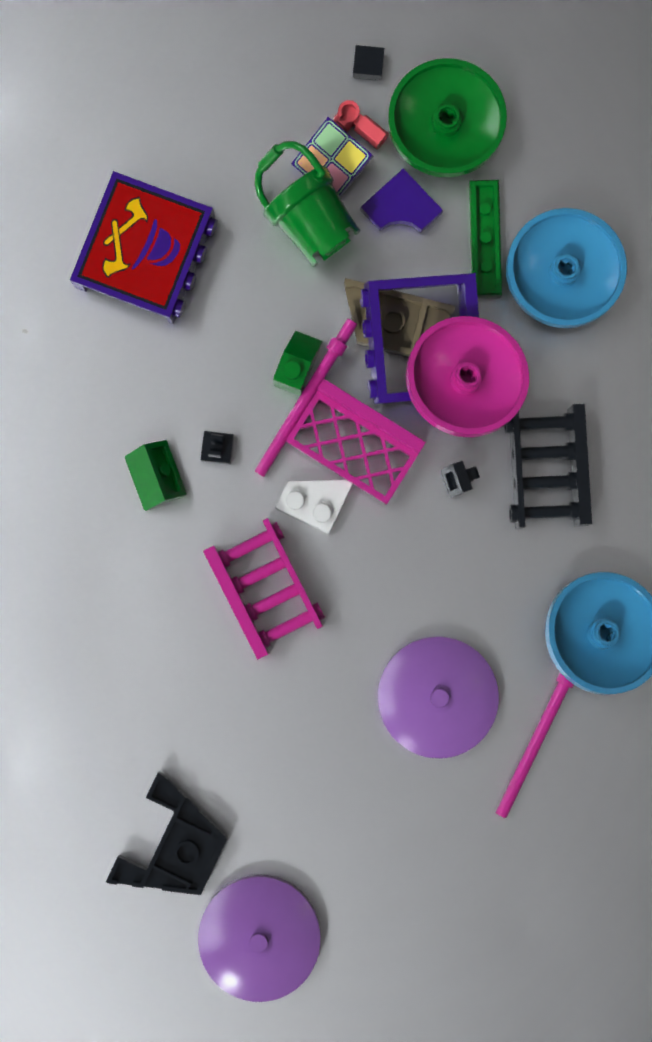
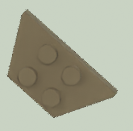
(402, 317)

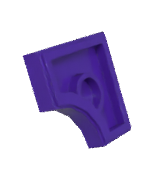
(401, 203)

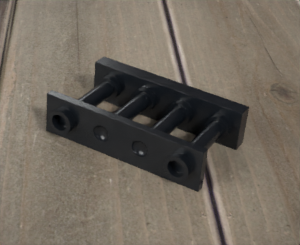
(576, 480)

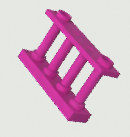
(235, 586)

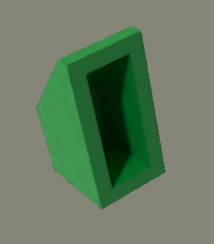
(297, 363)

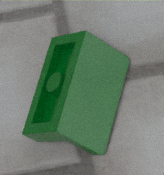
(155, 474)

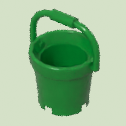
(308, 208)

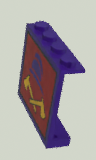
(144, 246)

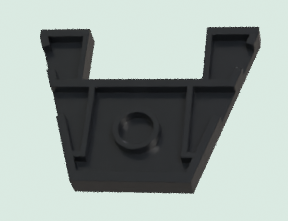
(185, 851)

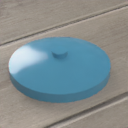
(566, 268)
(601, 633)

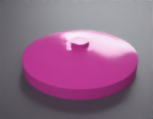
(467, 376)

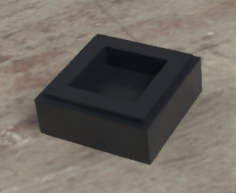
(368, 62)

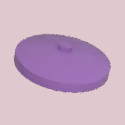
(438, 697)
(259, 938)

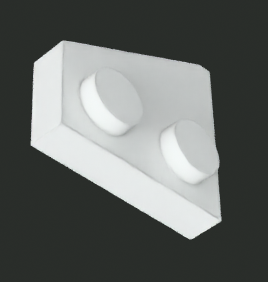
(314, 501)

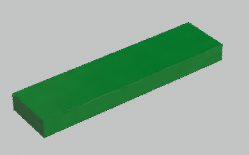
(485, 237)

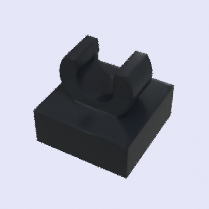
(217, 447)
(458, 478)

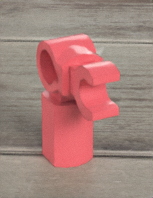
(349, 116)

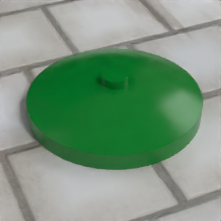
(447, 117)

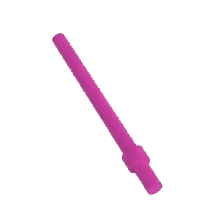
(335, 348)
(534, 746)

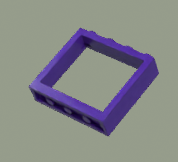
(373, 330)

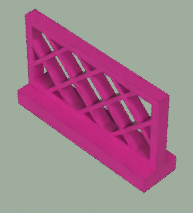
(368, 419)

